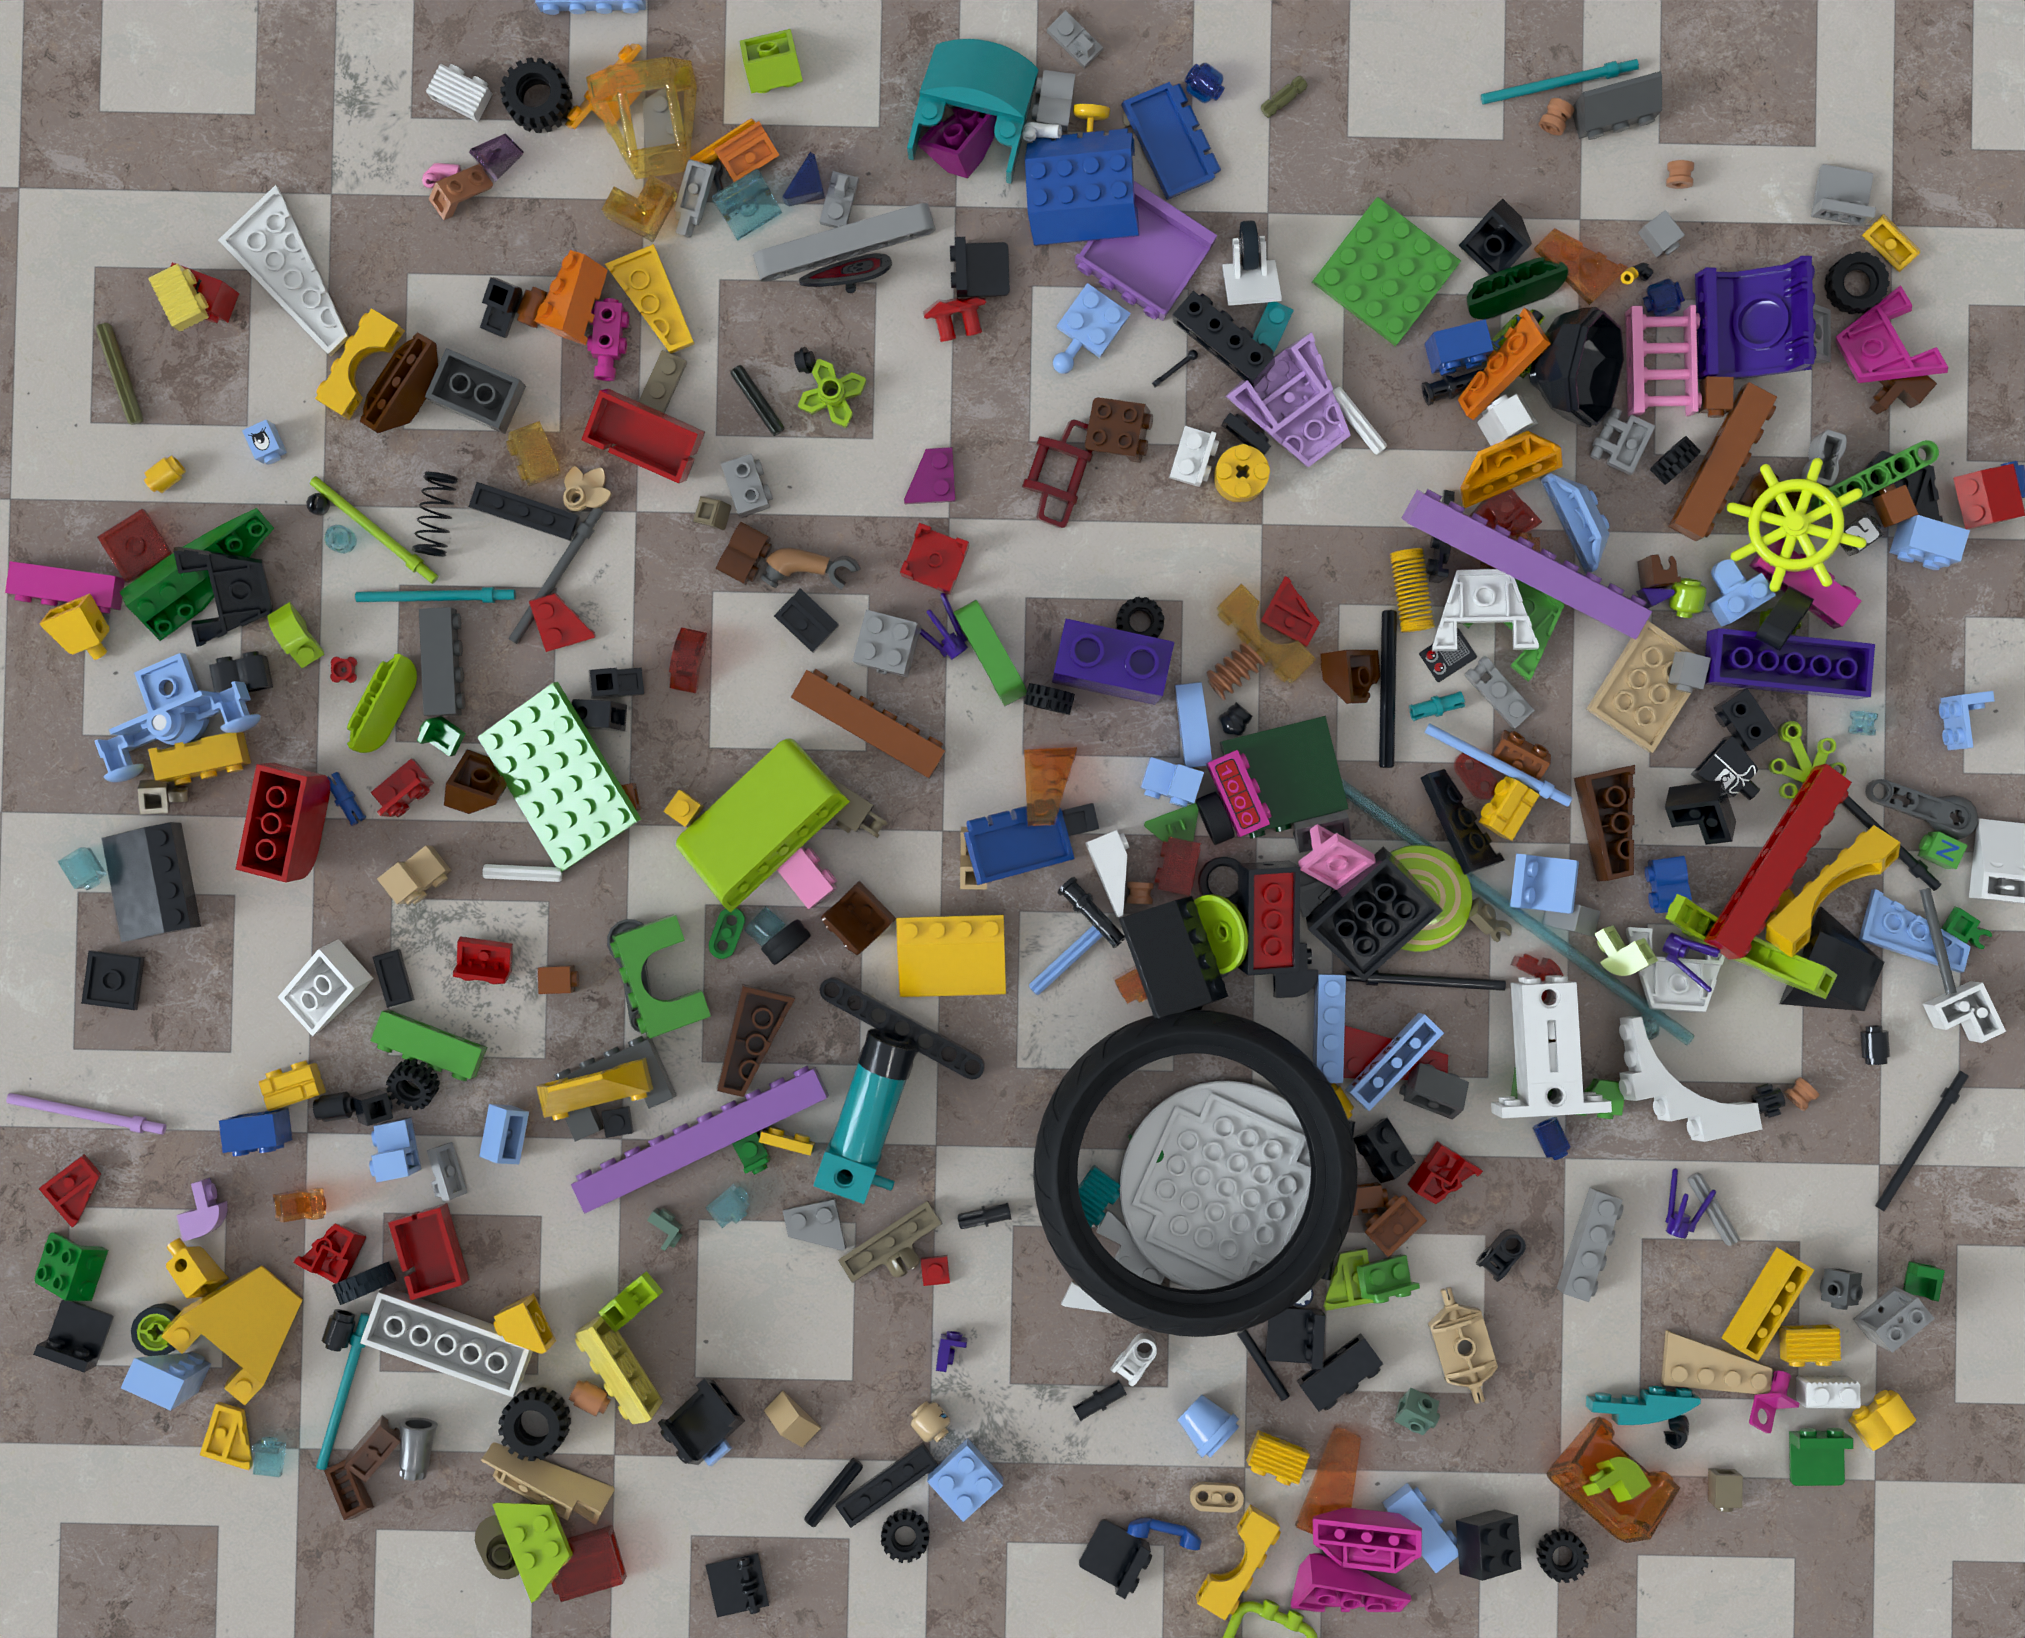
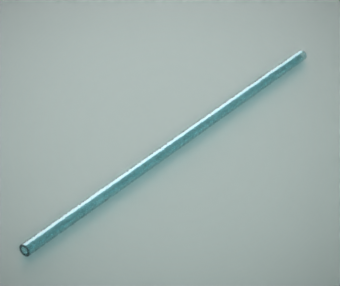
(1526, 920)

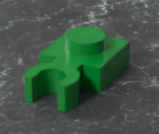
(1964, 927)

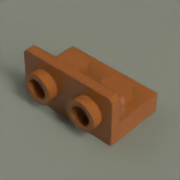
(1522, 754)

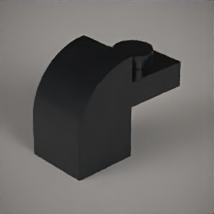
(502, 305)
(615, 682)
(1296, 983)

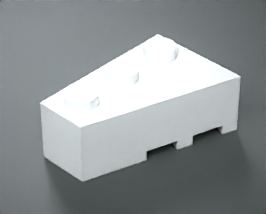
(1506, 419)

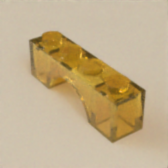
(1241, 611)

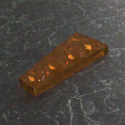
(1333, 1480)

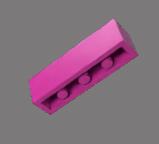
(62, 585)
(1830, 603)

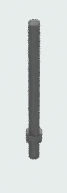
(584, 531)

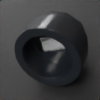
(322, 504)

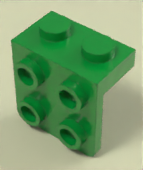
(70, 1269)
(1818, 1456)

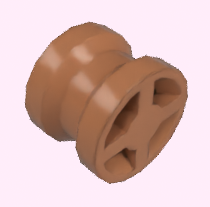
(1680, 174)
(1139, 893)
(1801, 1094)

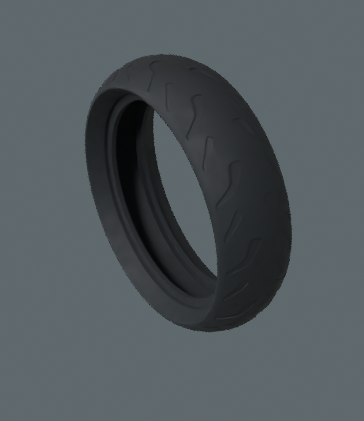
(1286, 1275)

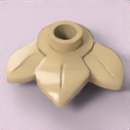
(587, 486)

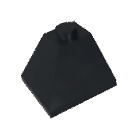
(1497, 239)

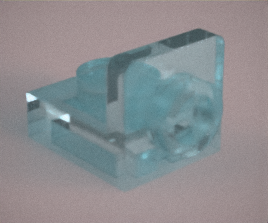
(268, 1457)

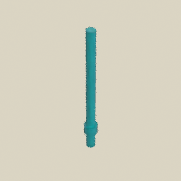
(1609, 70)
(487, 595)
(343, 1392)

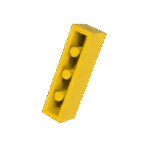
(1767, 1304)

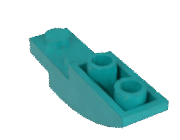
(1653, 1407)

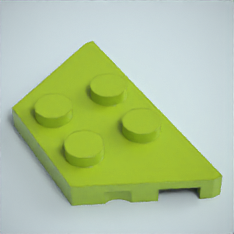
(535, 1543)

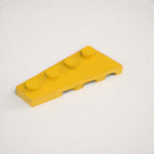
(650, 291)

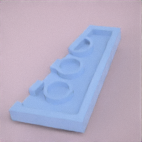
(1901, 931)

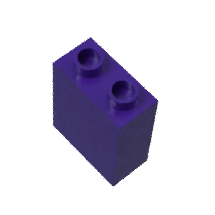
(1112, 662)

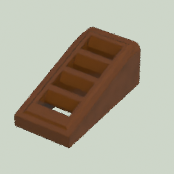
(344, 1504)

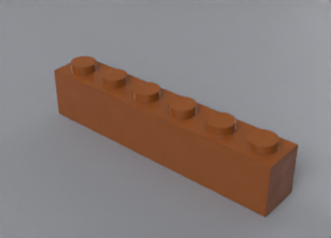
(1723, 461)
(867, 723)

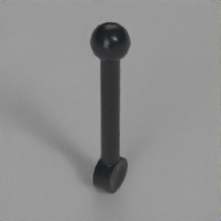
(1192, 355)

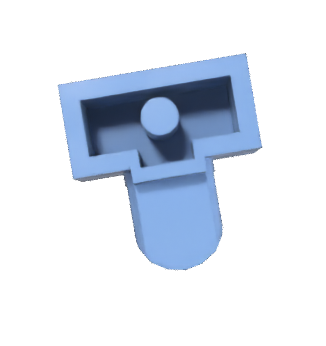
(1737, 593)

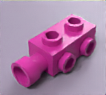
(611, 329)

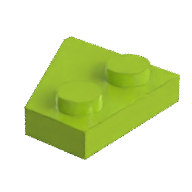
(1344, 1285)

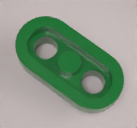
(726, 932)

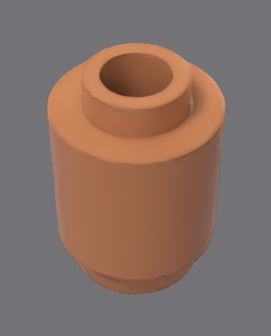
(590, 1398)

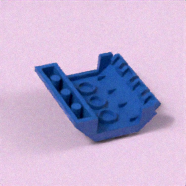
(1081, 187)

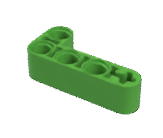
(990, 652)

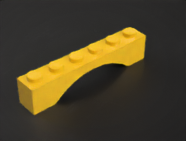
(1867, 856)

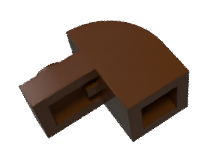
(1909, 390)

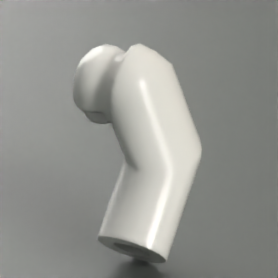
(1033, 129)

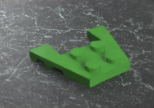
(1543, 614)

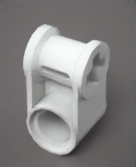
(1131, 1362)

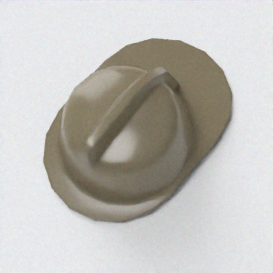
(494, 1549)

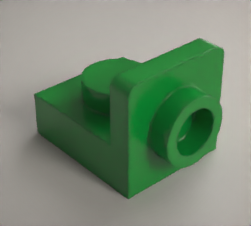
(752, 1153)

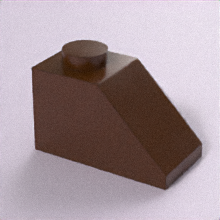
(1351, 673)
(474, 784)

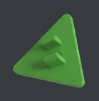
(1175, 824)

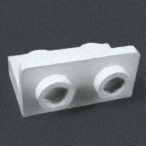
(1193, 455)

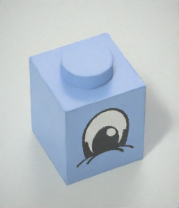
(264, 442)

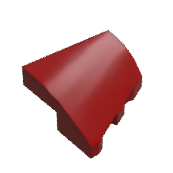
(1441, 1173)
(333, 1254)

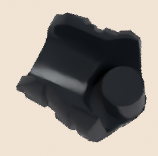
(1235, 720)
(1680, 1433)

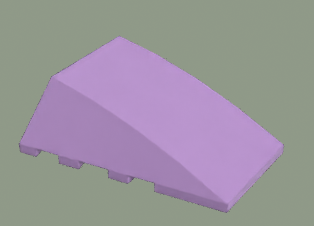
(1295, 403)

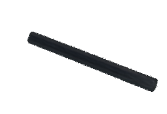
(1388, 689)

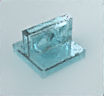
(746, 204)

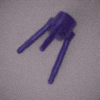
(952, 644)
(1678, 947)
(1679, 1222)

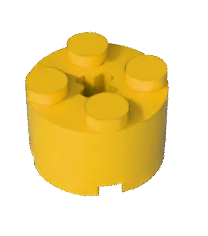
(1241, 458)

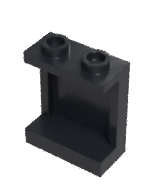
(701, 1423)

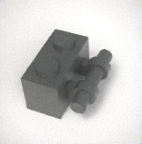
(1435, 1090)

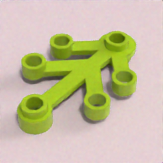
(1801, 757)

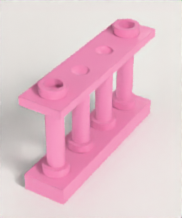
(1638, 348)

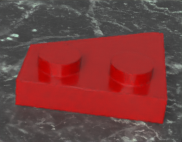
(1290, 614)
(558, 623)

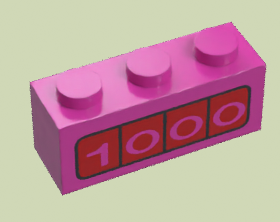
(1239, 793)

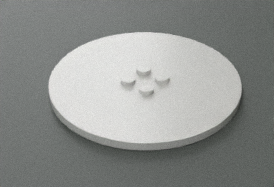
(1226, 1183)

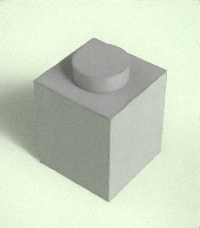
(1662, 234)
(1689, 671)

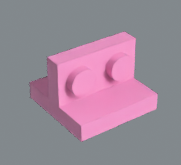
(1334, 858)

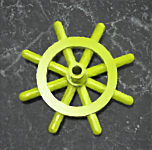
(1796, 525)

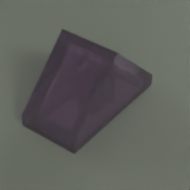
(496, 155)

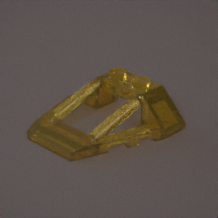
(618, 80)

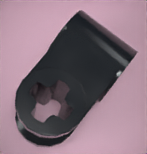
(1501, 1256)

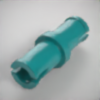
(1437, 706)

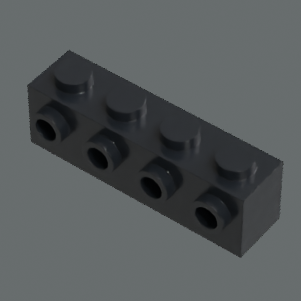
(1223, 338)

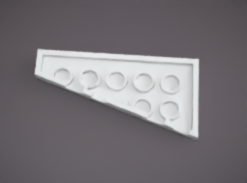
(278, 258)

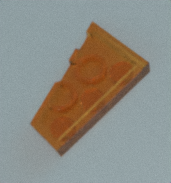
(1587, 271)
(1045, 782)

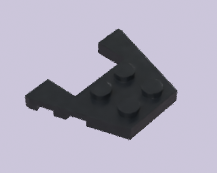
(237, 586)

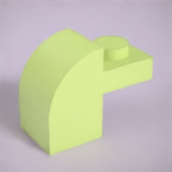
(1624, 959)

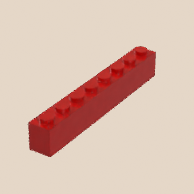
(1778, 862)

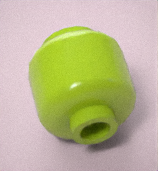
(1688, 597)

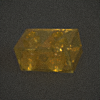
(533, 454)

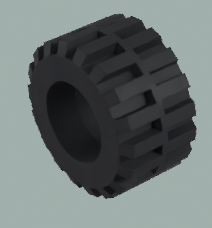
(525, 77)
(519, 1439)

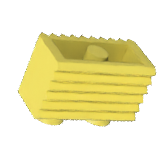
(179, 297)

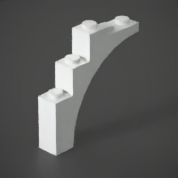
(1673, 1101)

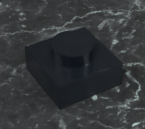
(617, 1122)

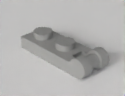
(1499, 693)

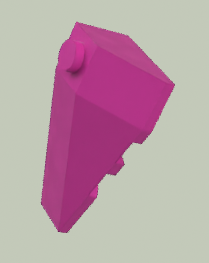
(1327, 1584)

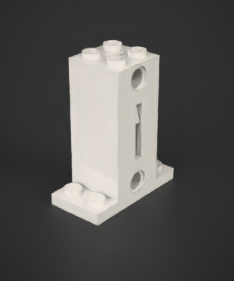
(1547, 1052)

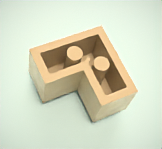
(410, 879)

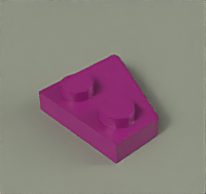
(933, 478)

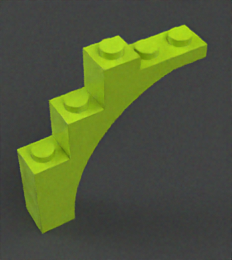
(1763, 956)

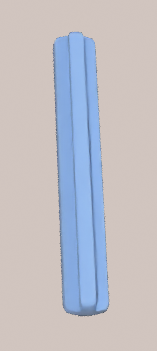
(1065, 960)

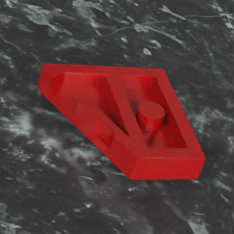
(72, 1189)

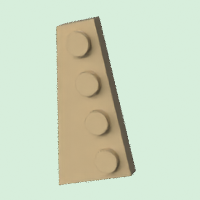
(1706, 1367)

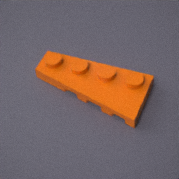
(1504, 366)

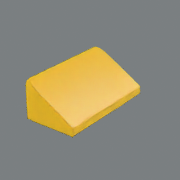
(1891, 242)

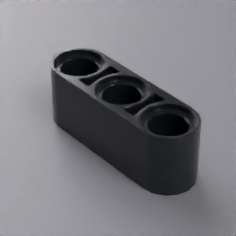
(1784, 618)

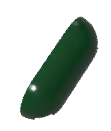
(1515, 287)

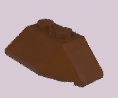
(401, 385)

